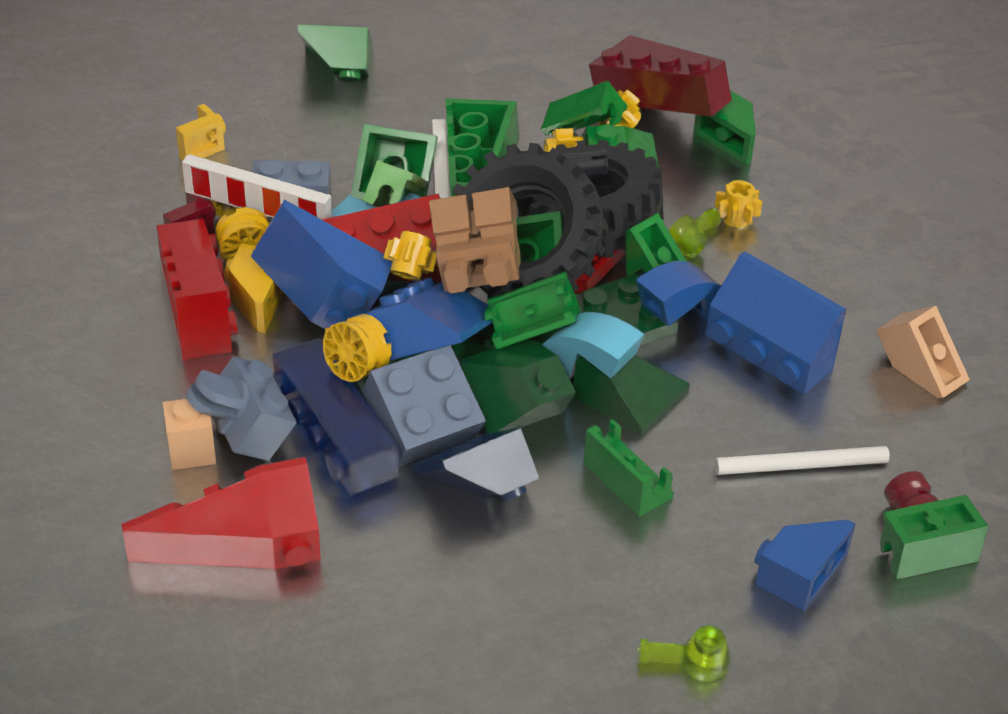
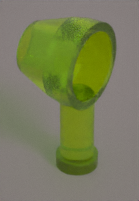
(689, 231)
(702, 656)

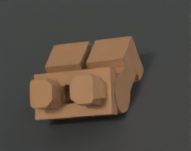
(477, 241)

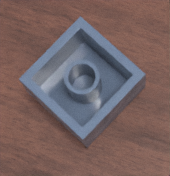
(424, 403)

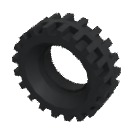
(569, 186)
(631, 186)

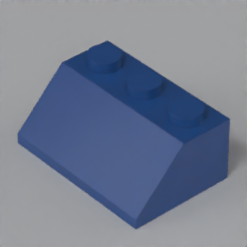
(428, 317)
(776, 323)

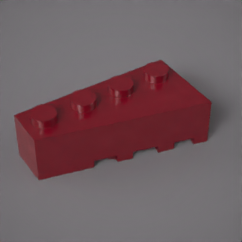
(664, 76)

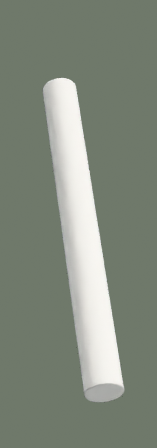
(801, 460)

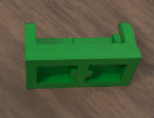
(585, 109)
(532, 310)
(624, 471)
(933, 536)

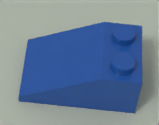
(320, 266)

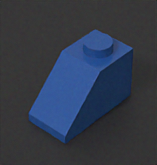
(802, 559)

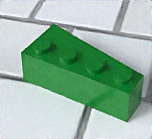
(475, 130)

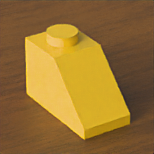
(252, 288)

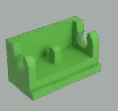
(390, 183)

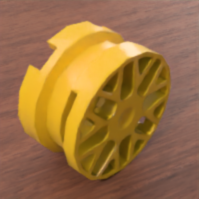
(233, 228)
(358, 345)

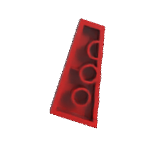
(387, 222)
(196, 289)

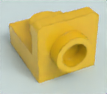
(201, 136)

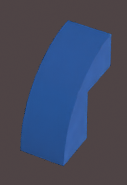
(675, 289)

